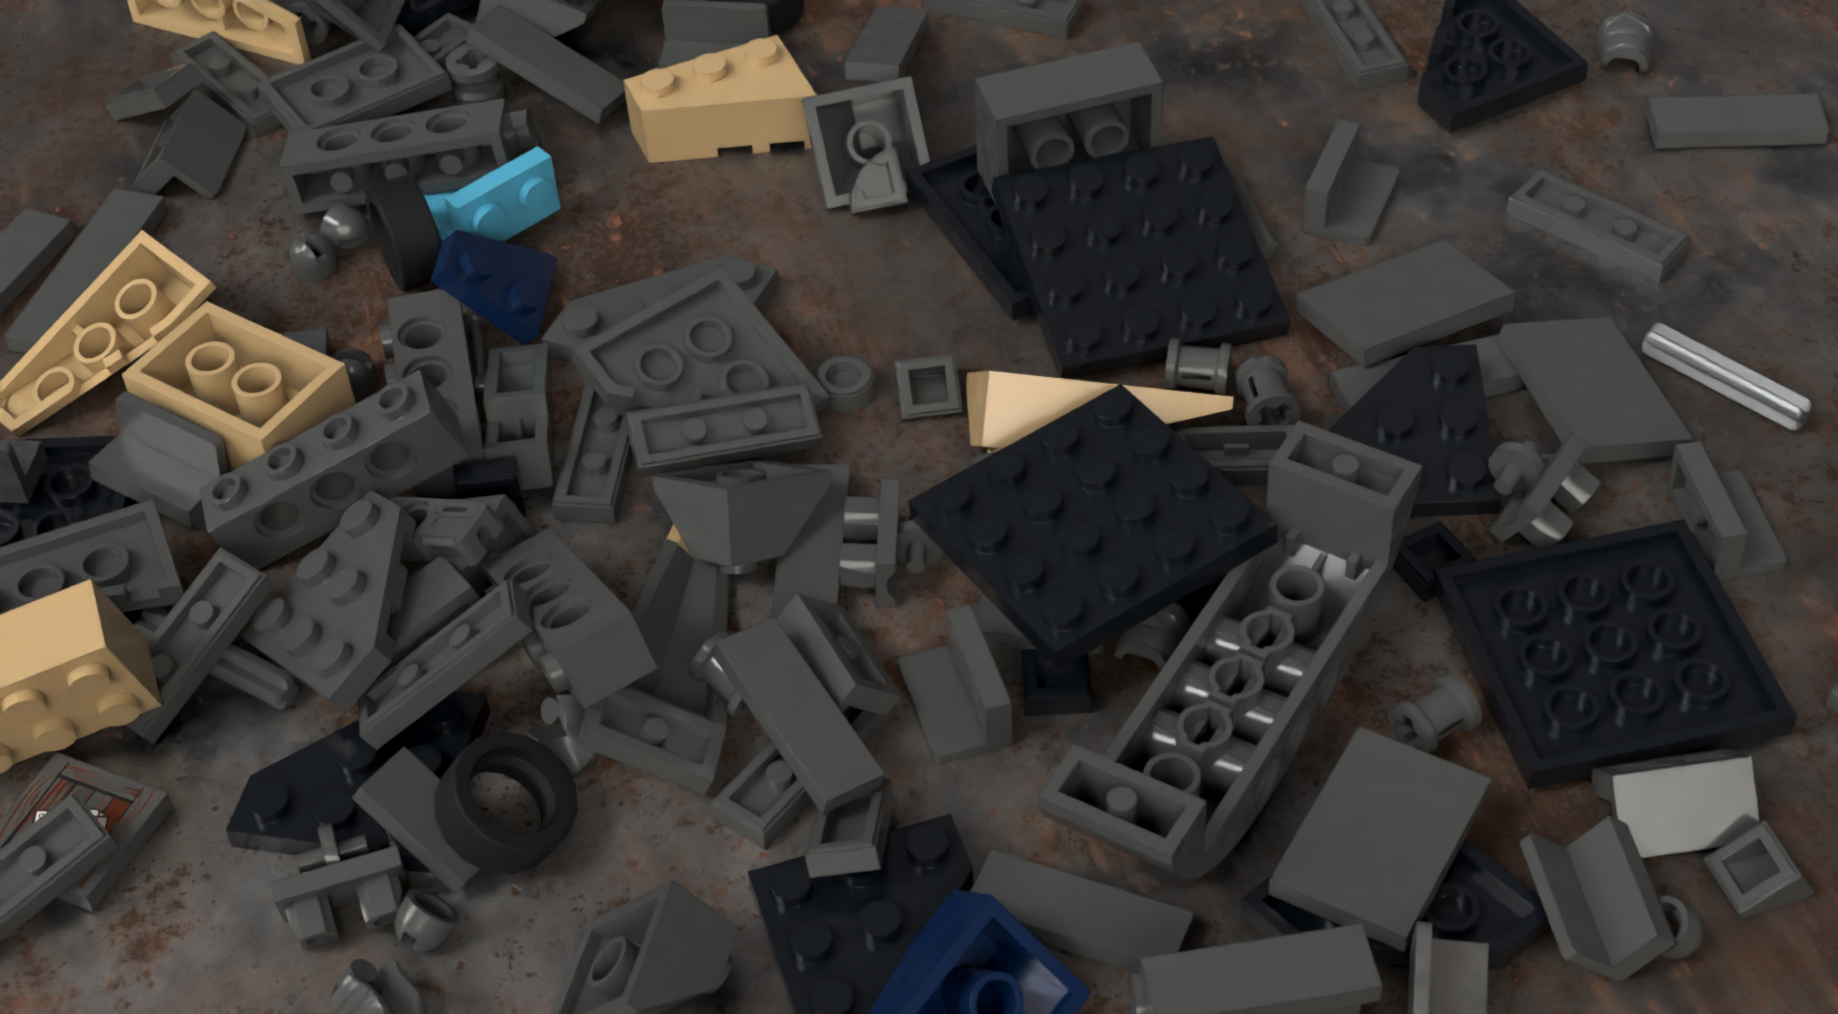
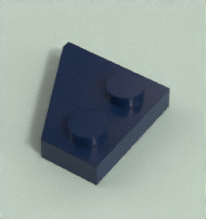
(497, 281)

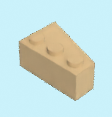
(719, 102)

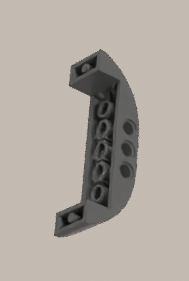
(1251, 667)

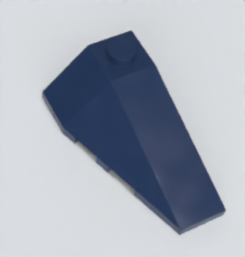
(979, 962)

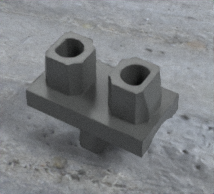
(1534, 483)
(896, 542)
(335, 877)

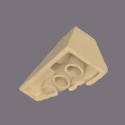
(246, 24)
(105, 329)
(1014, 405)

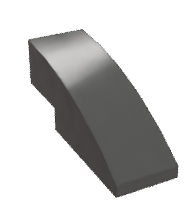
(521, 411)

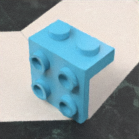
(501, 200)

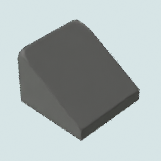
(928, 387)
(1758, 872)

